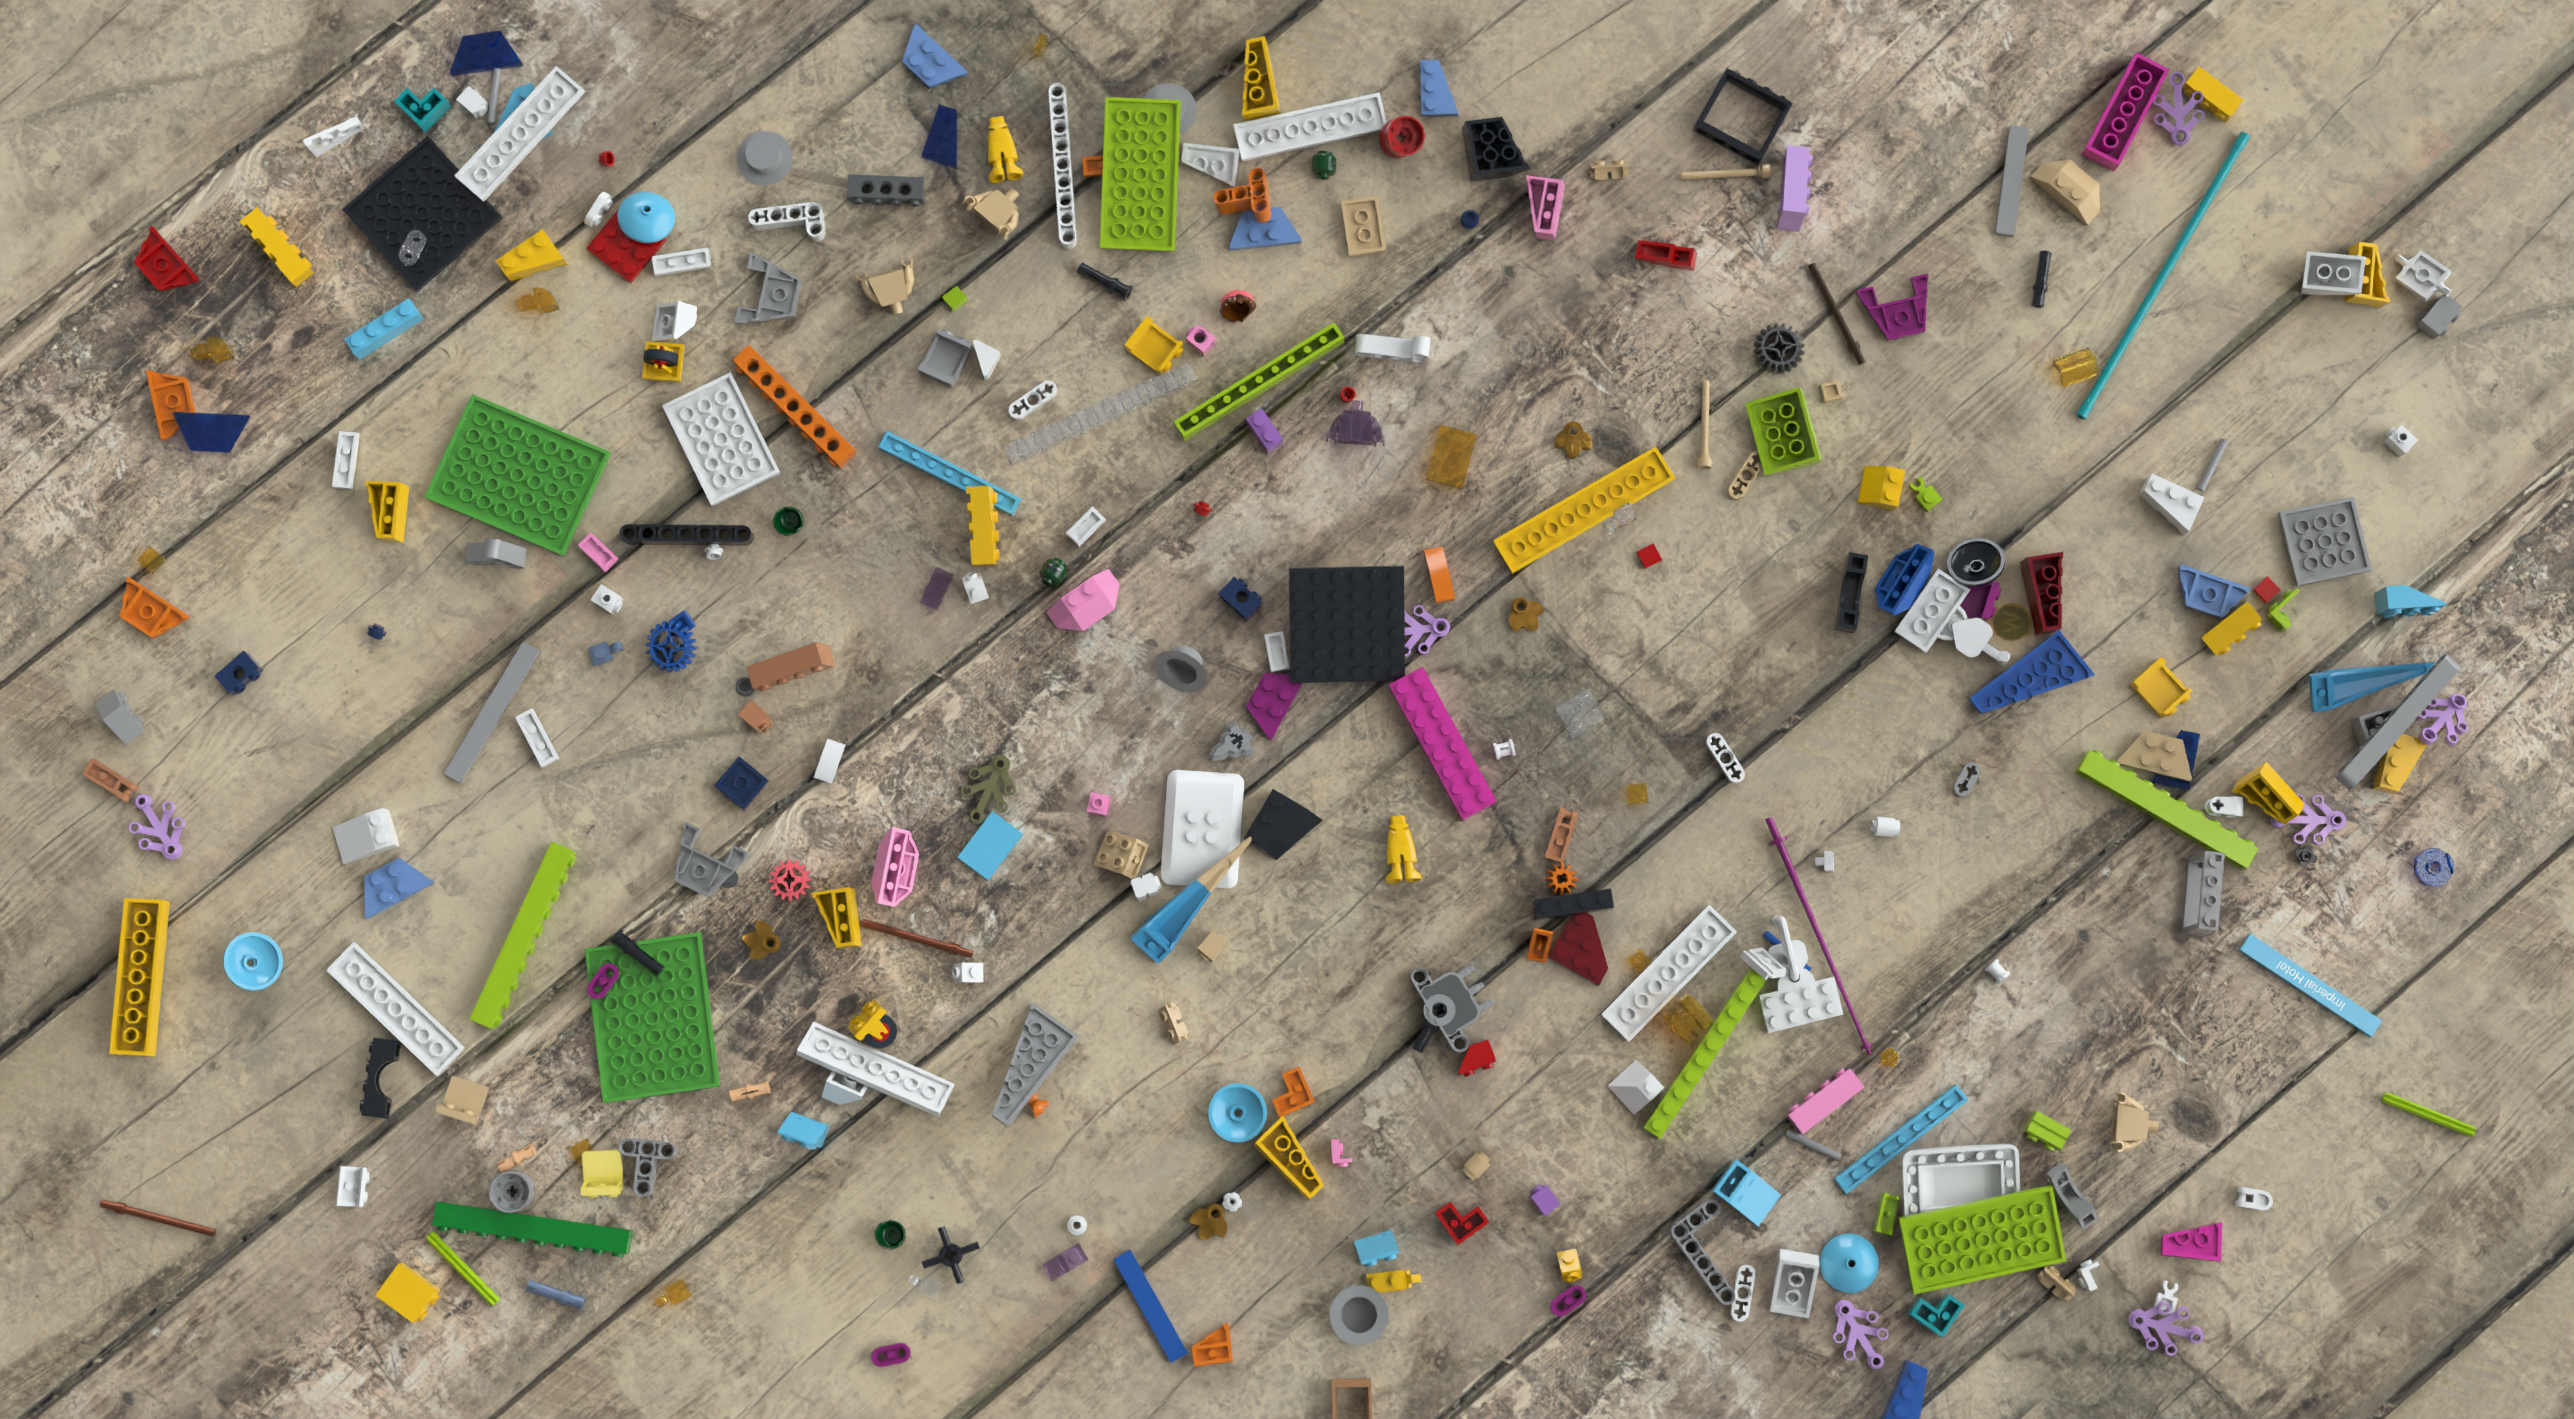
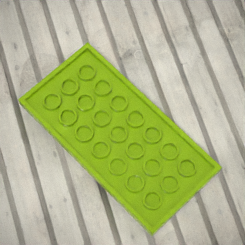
(1140, 174)
(1982, 1239)

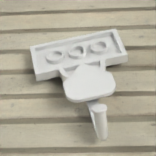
(1936, 611)
(1800, 1000)

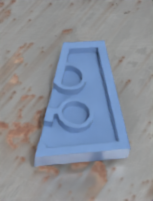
(1435, 92)

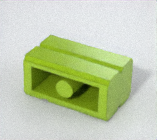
(2046, 1131)

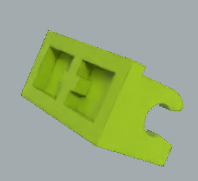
(1886, 1214)

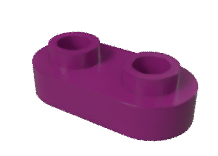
(602, 980)
(1567, 1300)
(891, 1354)

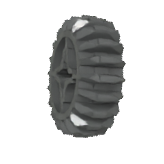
(1787, 346)

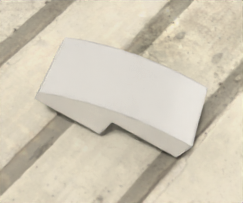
(829, 761)

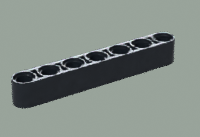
(677, 534)

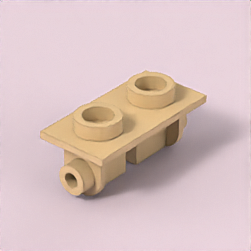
(1616, 168)
(1175, 1031)
(2063, 1287)

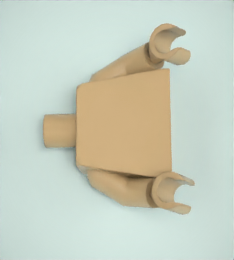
(996, 209)
(889, 287)
(2130, 1123)

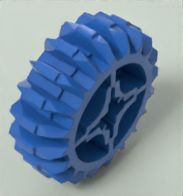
(673, 630)

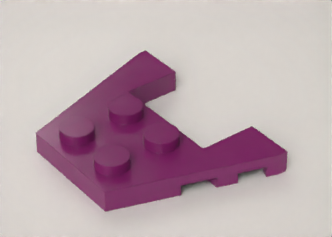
(1899, 317)

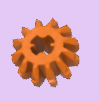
(1568, 877)

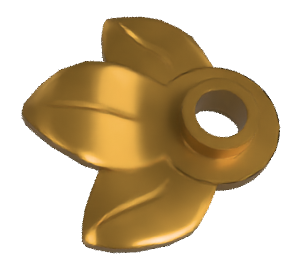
(1573, 442)
(1525, 617)
(759, 940)
(1209, 1225)

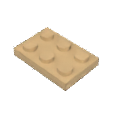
(1363, 226)

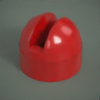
(602, 158)
(1349, 392)

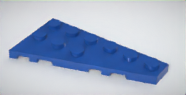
(2040, 671)

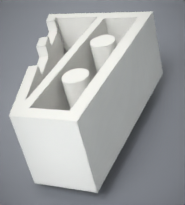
(2172, 501)

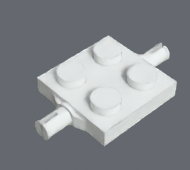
(2423, 275)

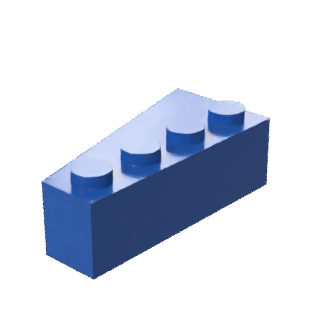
(1907, 1393)

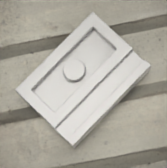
(1763, 963)

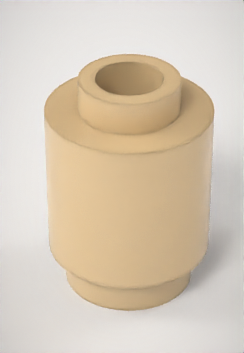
(1476, 1165)

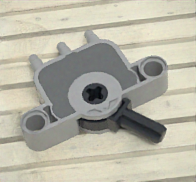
(1457, 1002)

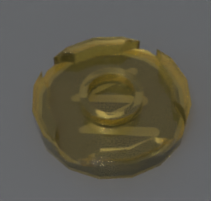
(2012, 621)

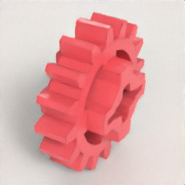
(789, 869)

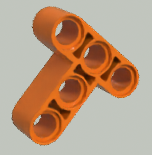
(1247, 197)

